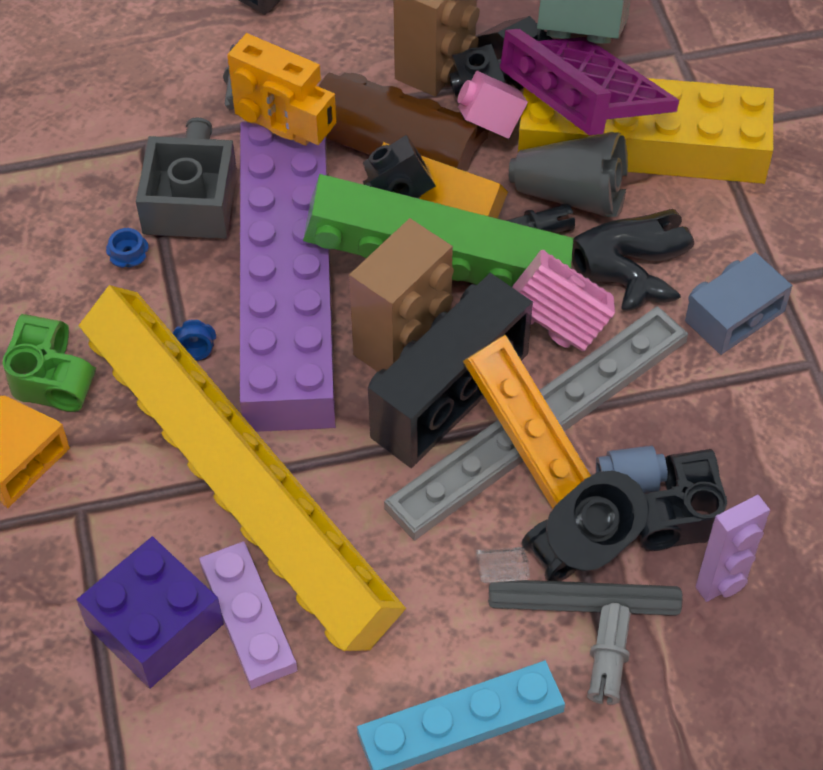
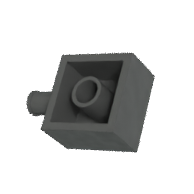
(187, 184)

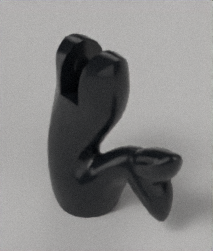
(652, 237)

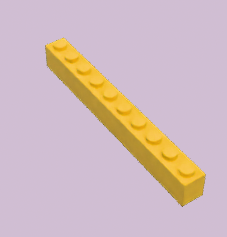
(242, 472)

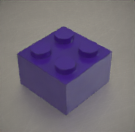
(151, 611)

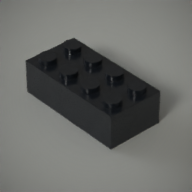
(429, 384)

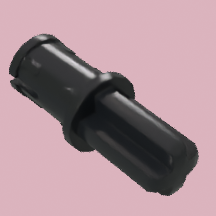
(547, 219)

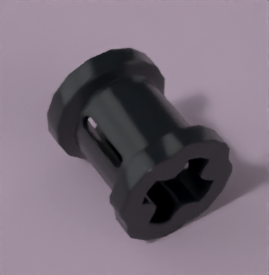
(537, 543)

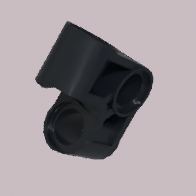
(691, 486)

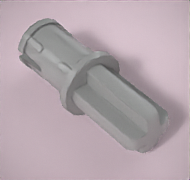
(609, 654)

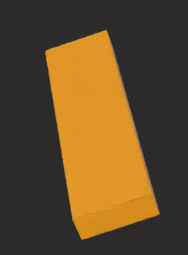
(527, 419)

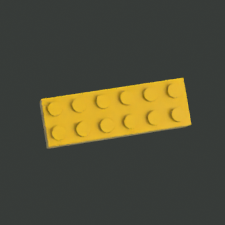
(713, 134)

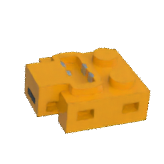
(280, 91)

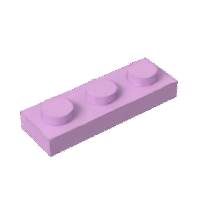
(732, 548)
(248, 615)

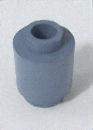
(638, 463)

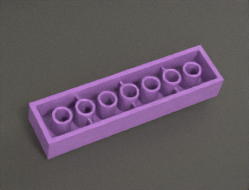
(283, 287)

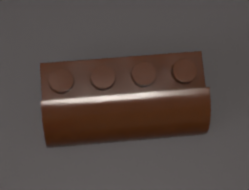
(379, 114)

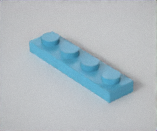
(461, 718)

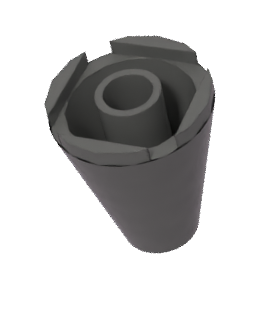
(575, 173)

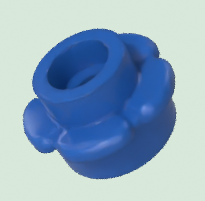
(129, 241)
(196, 338)

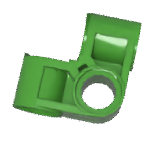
(54, 376)

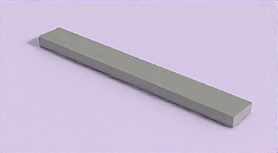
(570, 398)

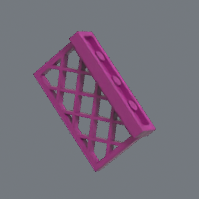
(581, 80)

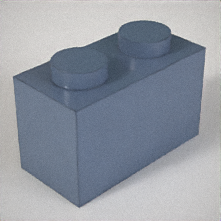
(737, 302)

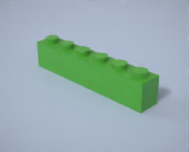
(363, 217)

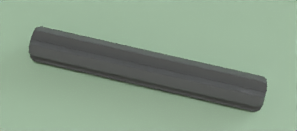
(585, 596)

